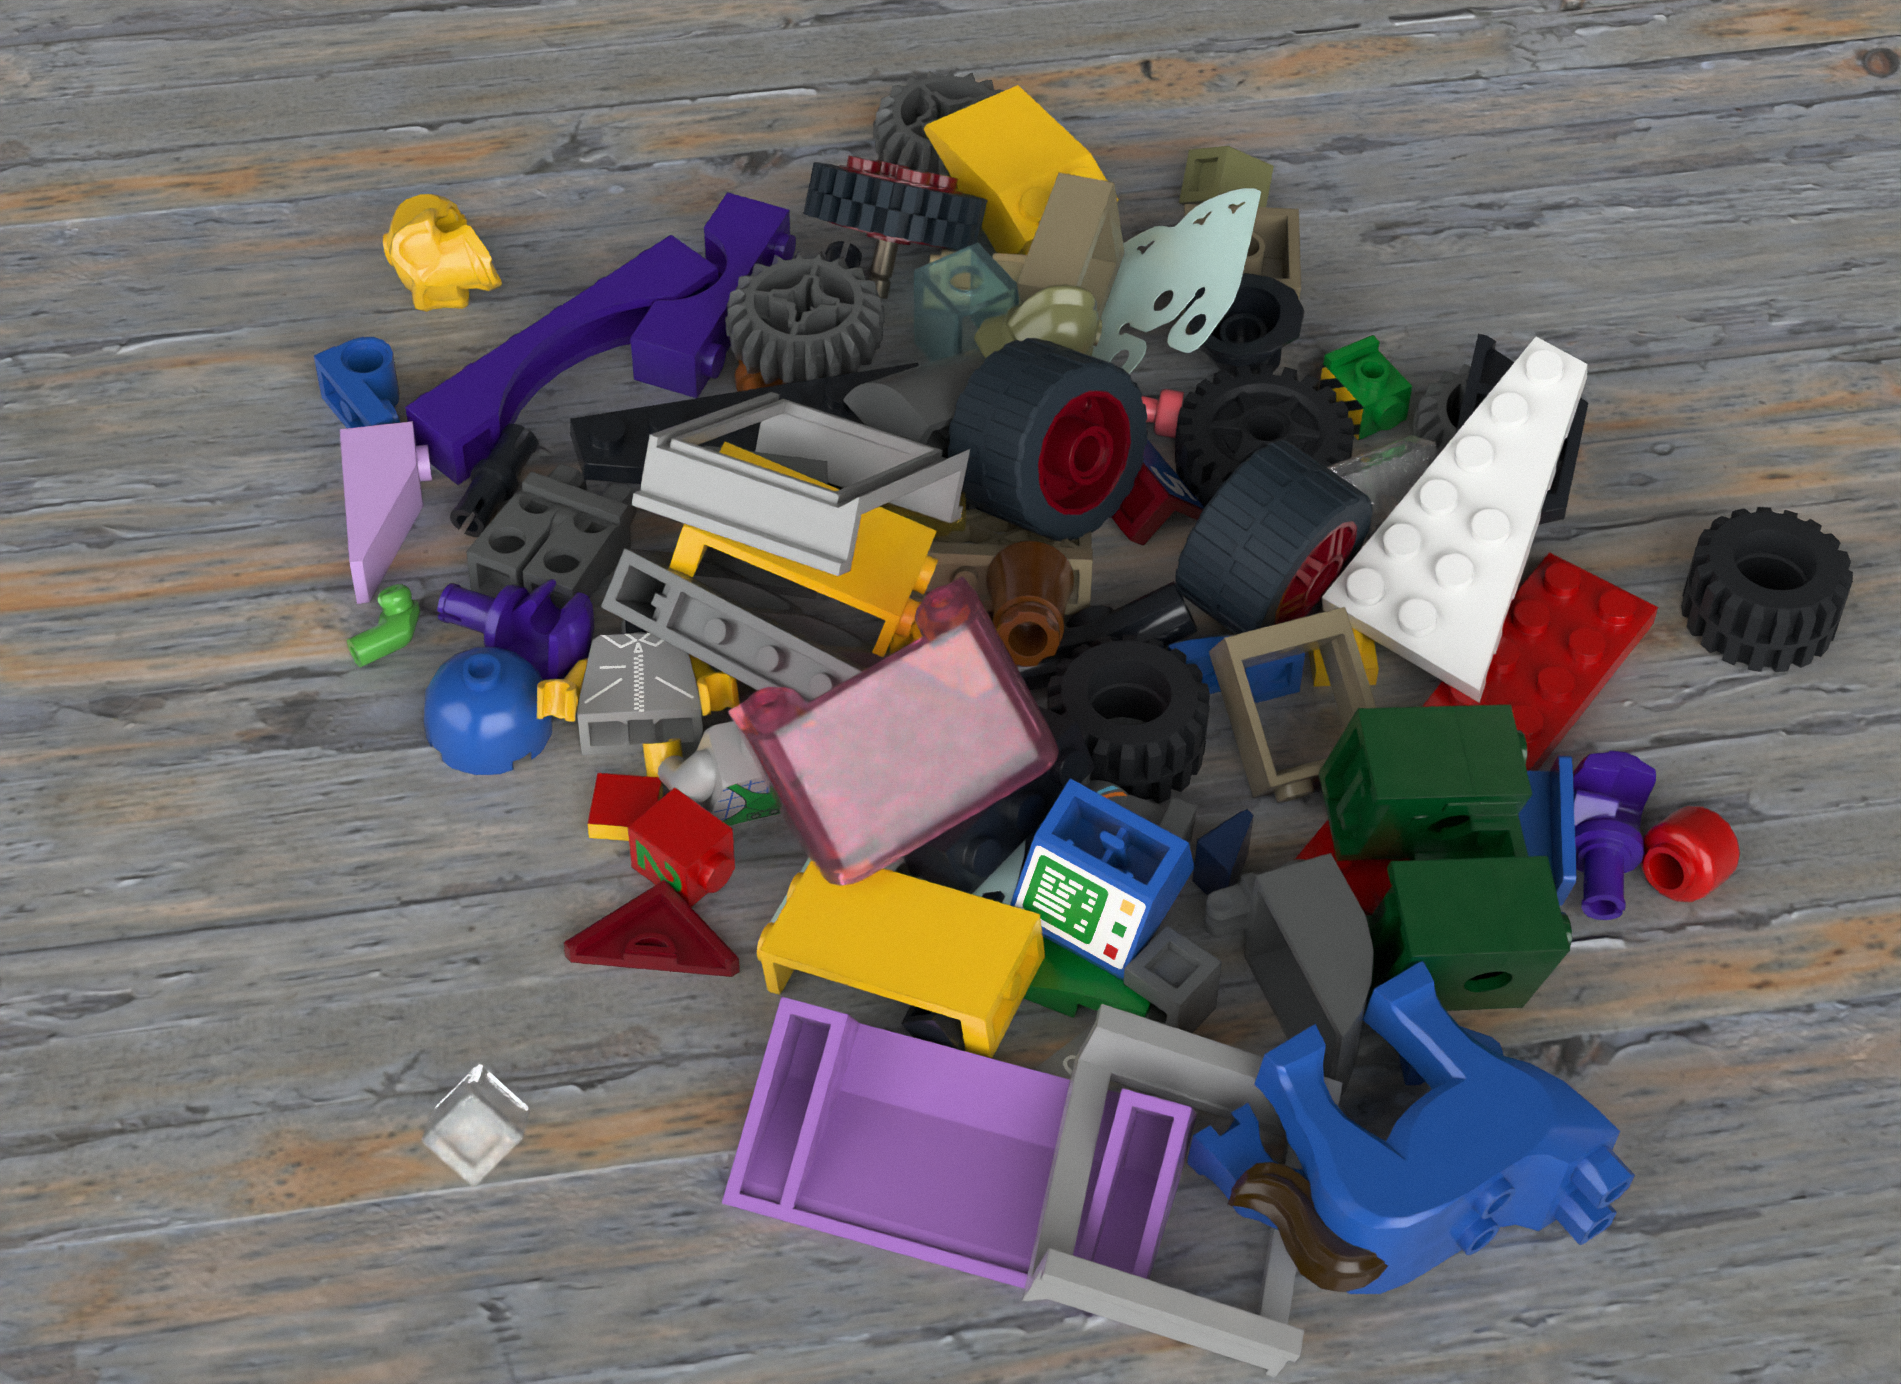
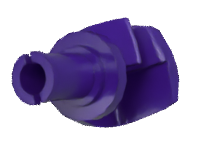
(525, 624)
(1607, 816)

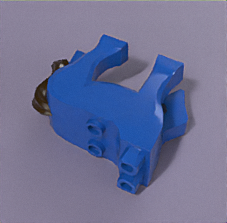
(1468, 1157)

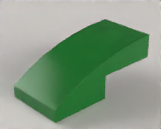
(1070, 981)

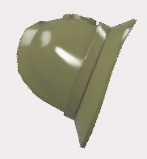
(1053, 314)

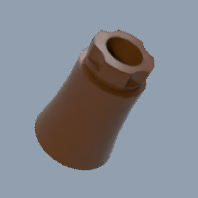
(1029, 599)

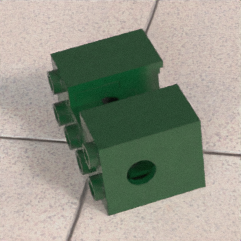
(1448, 798)

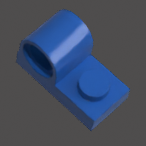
(359, 382)

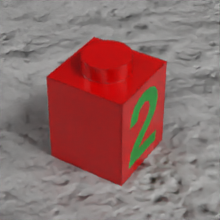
(683, 846)

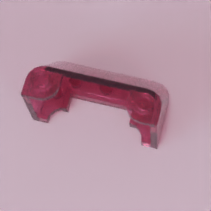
(900, 743)

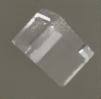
(476, 1125)

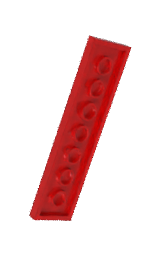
(1553, 659)

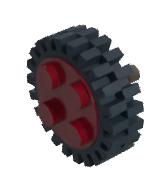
(894, 208)

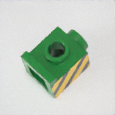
(1368, 385)

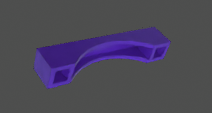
(470, 409)

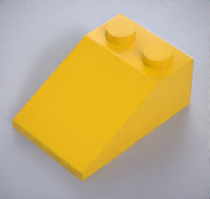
(1011, 158)

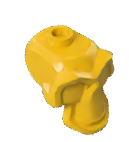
(437, 253)

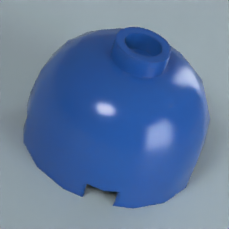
(485, 711)

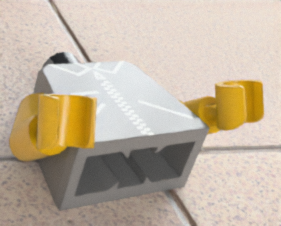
(636, 693)

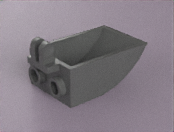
(1305, 950)

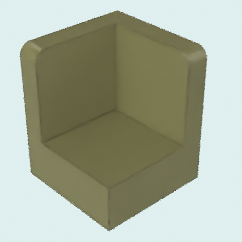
(1222, 170)

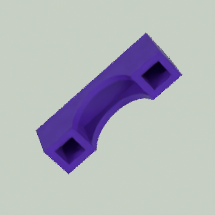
(686, 338)

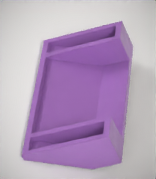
(943, 1150)

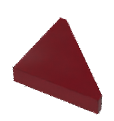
(654, 934)

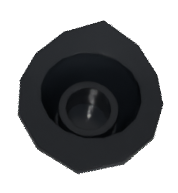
(1255, 326)

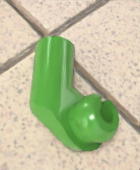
(393, 630)

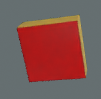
(619, 802)

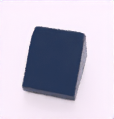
(1223, 853)

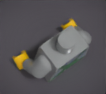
(715, 776)

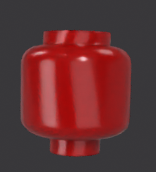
(1690, 853)

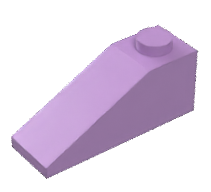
(381, 497)

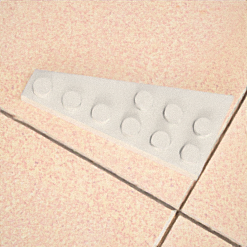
(1458, 542)

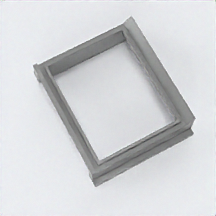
(783, 511)
(1197, 1075)

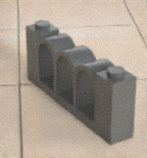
(735, 625)

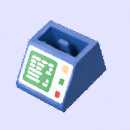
(1101, 878)

